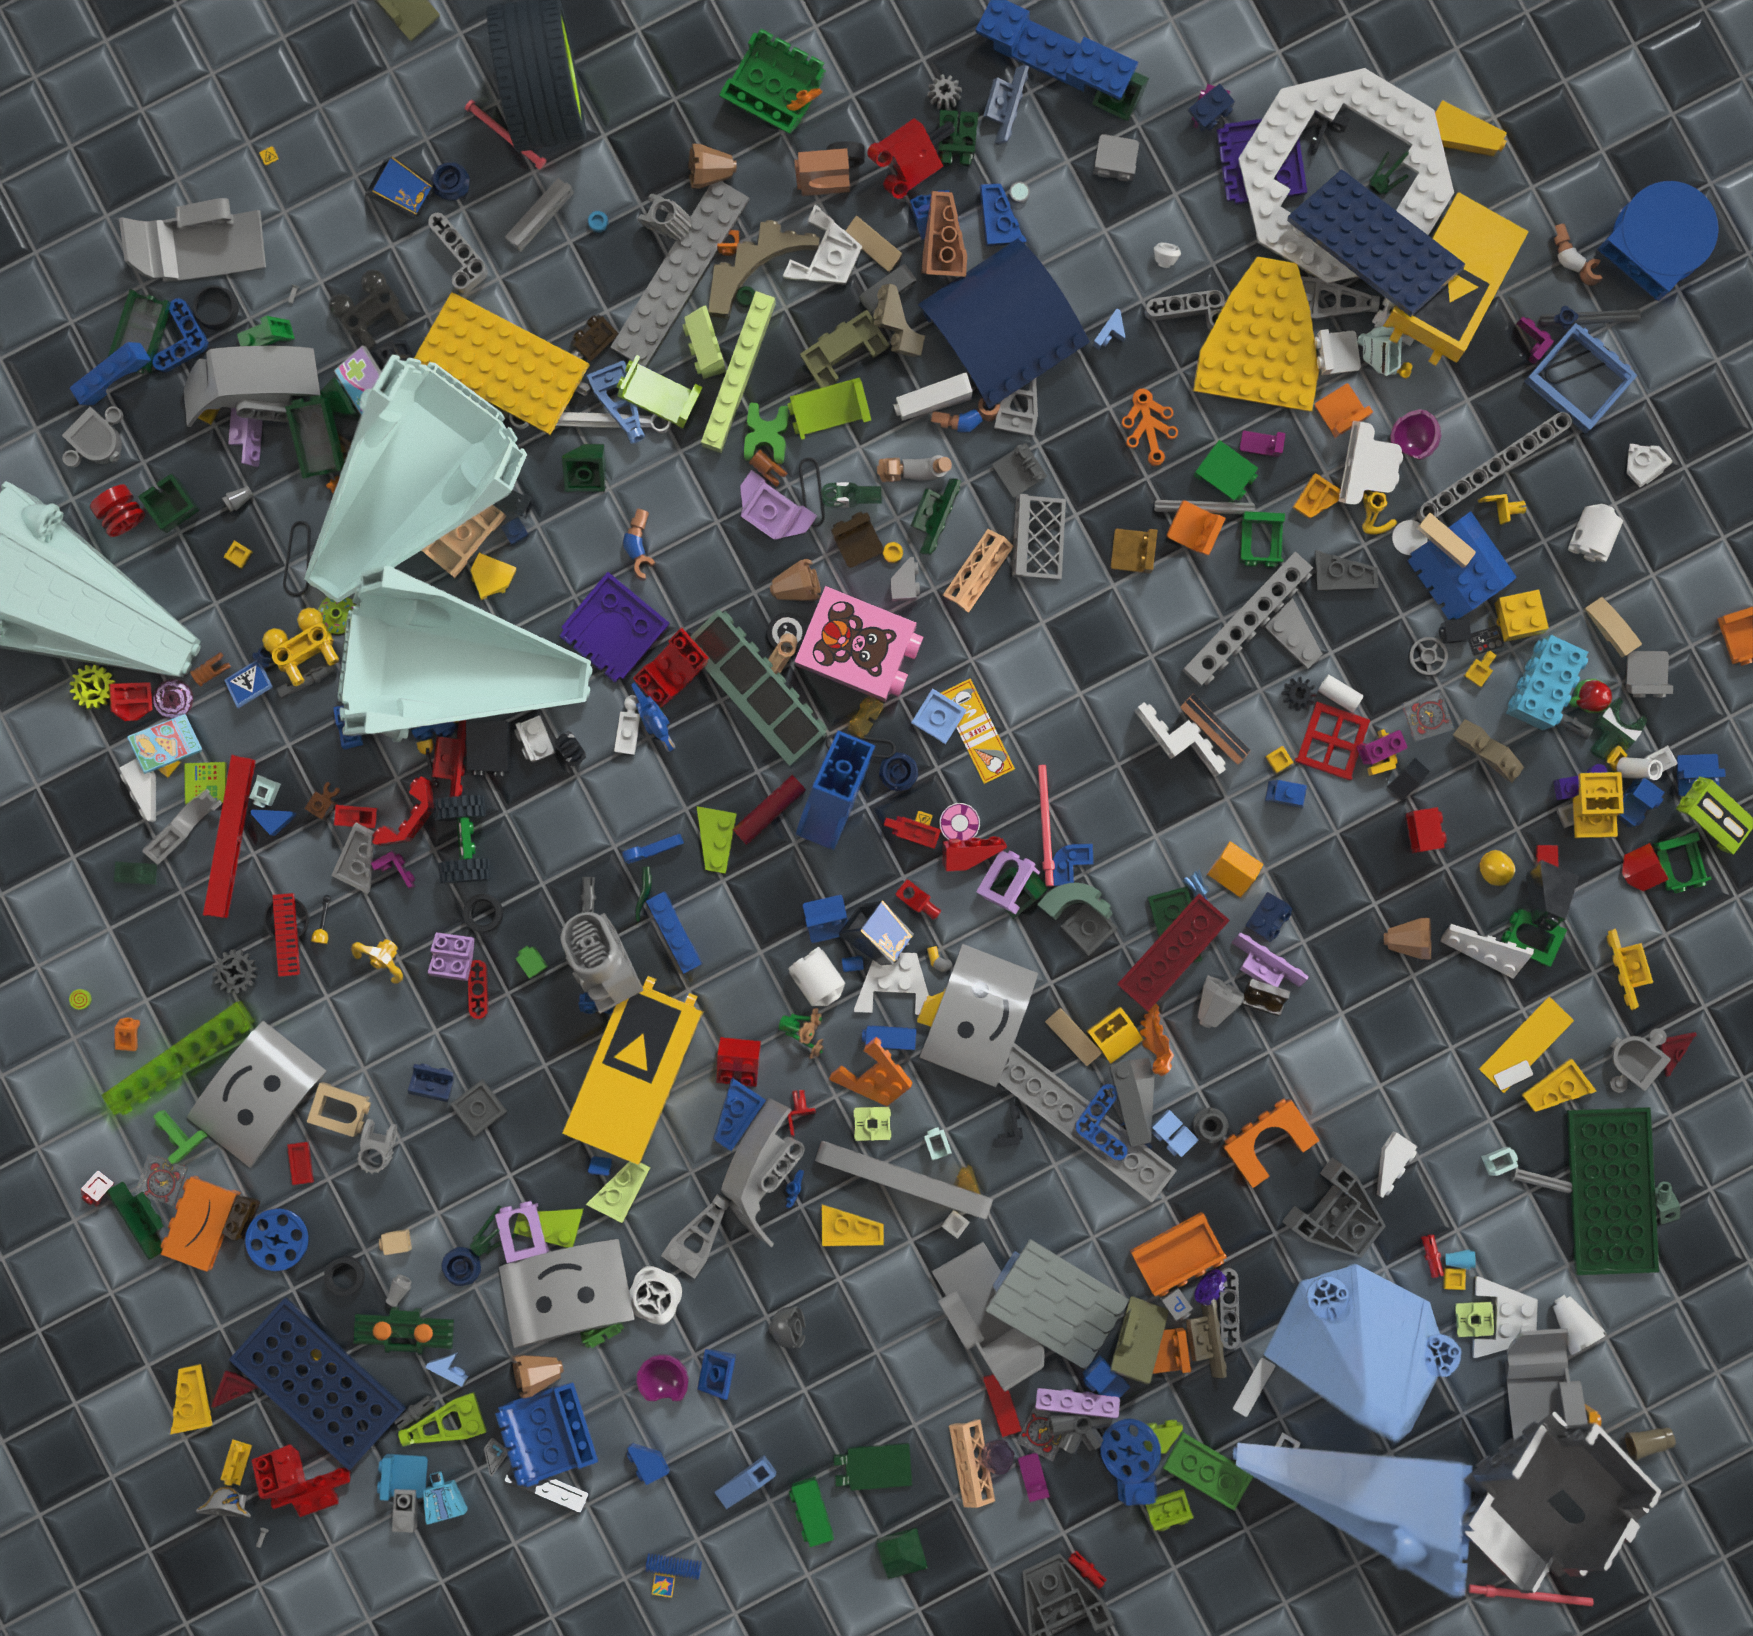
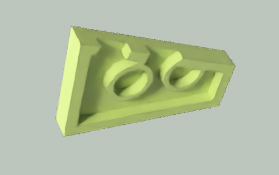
(620, 1192)

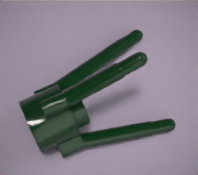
(1380, 183)
(482, 1244)

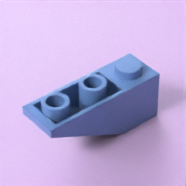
(746, 1482)

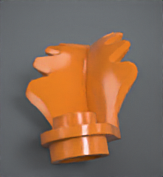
(1156, 1041)

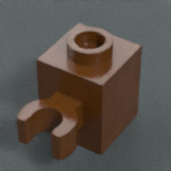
(321, 804)

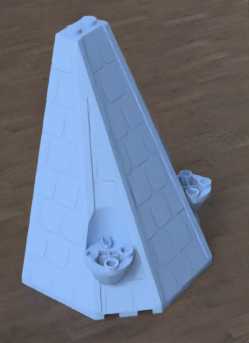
(1364, 1347)
(1390, 1503)

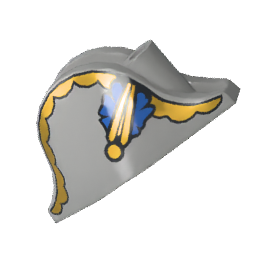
(225, 1502)

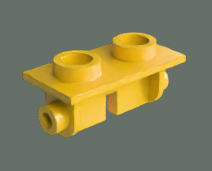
(236, 1463)

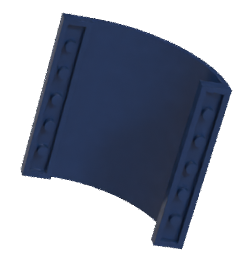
(1006, 321)

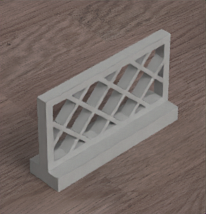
(1021, 533)

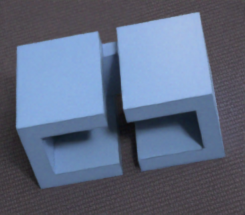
(1180, 1141)

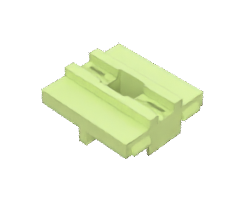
(880, 1114)
(1466, 1310)

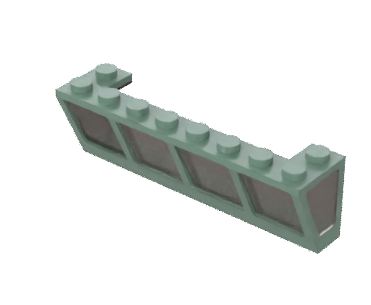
(758, 689)

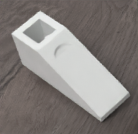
(142, 788)
(1393, 1158)

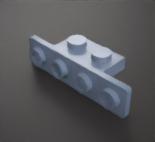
(1004, 101)

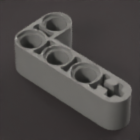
(456, 249)
(1185, 309)

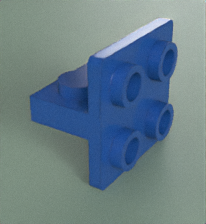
(1693, 766)
(825, 918)

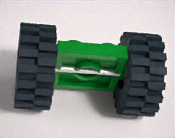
(462, 809)

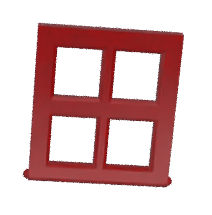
(1332, 740)

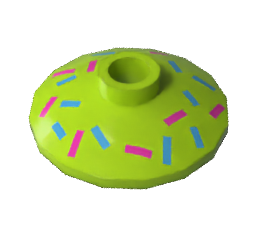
(335, 624)

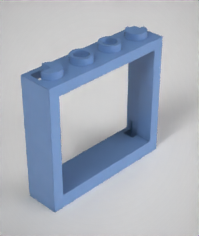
(1560, 402)

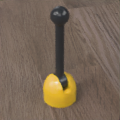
(426, 747)
(320, 935)

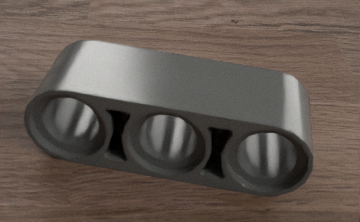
(901, 278)

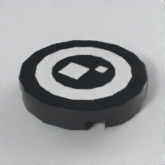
(783, 624)

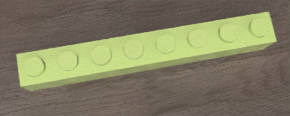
(738, 372)

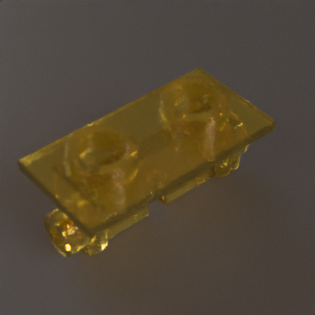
(869, 708)

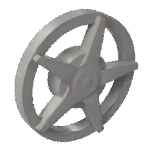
(1428, 656)

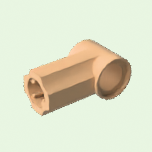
(782, 654)

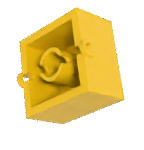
(1521, 615)

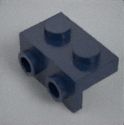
(1212, 107)
(1269, 917)
(431, 1082)

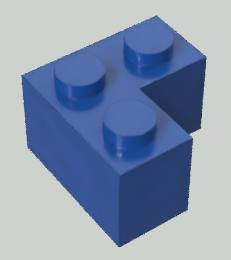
(1637, 799)
(1101, 1378)

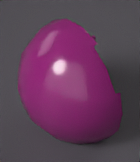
(1417, 434)
(662, 1378)

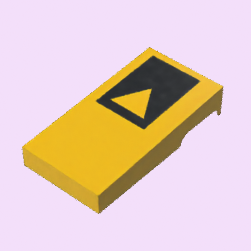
(1452, 316)
(633, 1072)

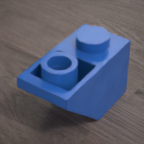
(649, 1462)

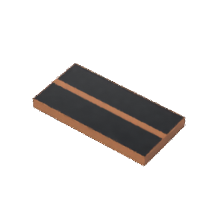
(1215, 729)

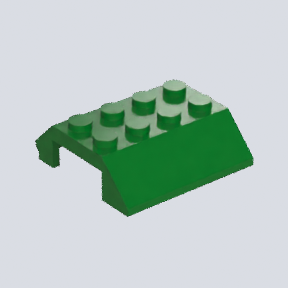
(771, 79)

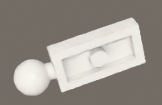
(628, 727)

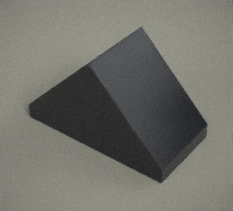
(1408, 779)

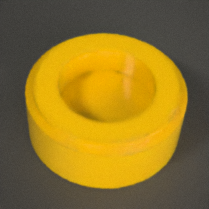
(892, 552)

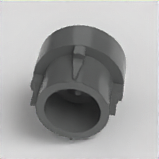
(1218, 1132)

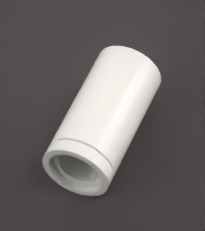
(1340, 693)
(1639, 768)

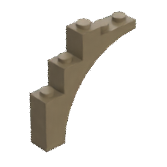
(748, 259)

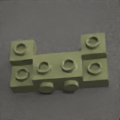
(840, 344)

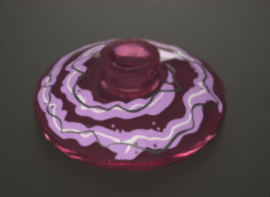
(182, 698)

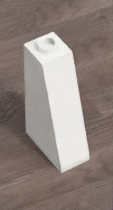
(934, 397)

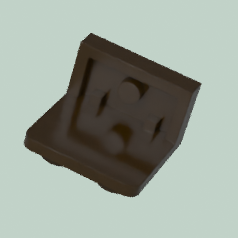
(857, 539)

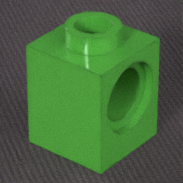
(531, 961)

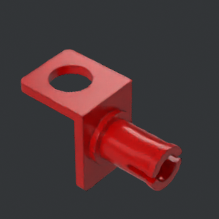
(919, 900)
(800, 1109)

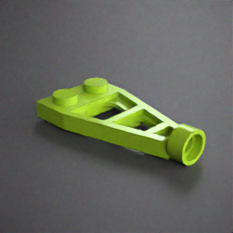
(470, 1419)

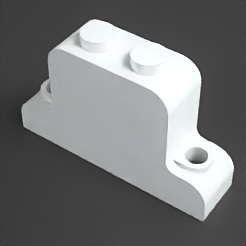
(1369, 464)

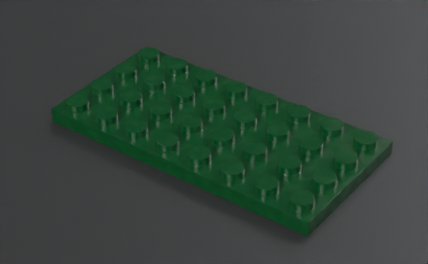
(1613, 1191)

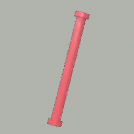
(470, 106)

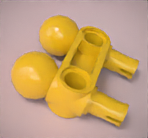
(302, 645)

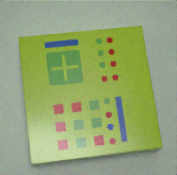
(205, 776)

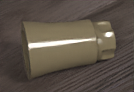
(1648, 1442)

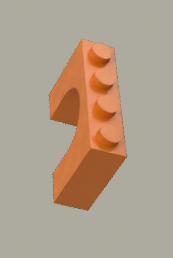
(1241, 1147)

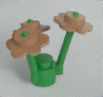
(791, 1026)

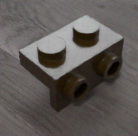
(240, 1217)

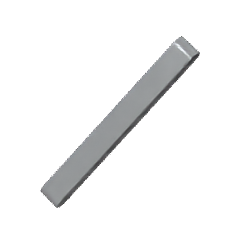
(1500, 461)
(904, 1180)

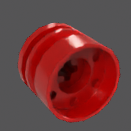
(117, 510)

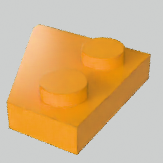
(1316, 497)

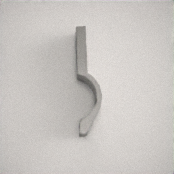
(180, 826)

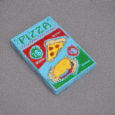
(164, 744)

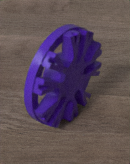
(1209, 1288)

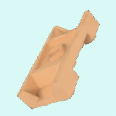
(459, 544)

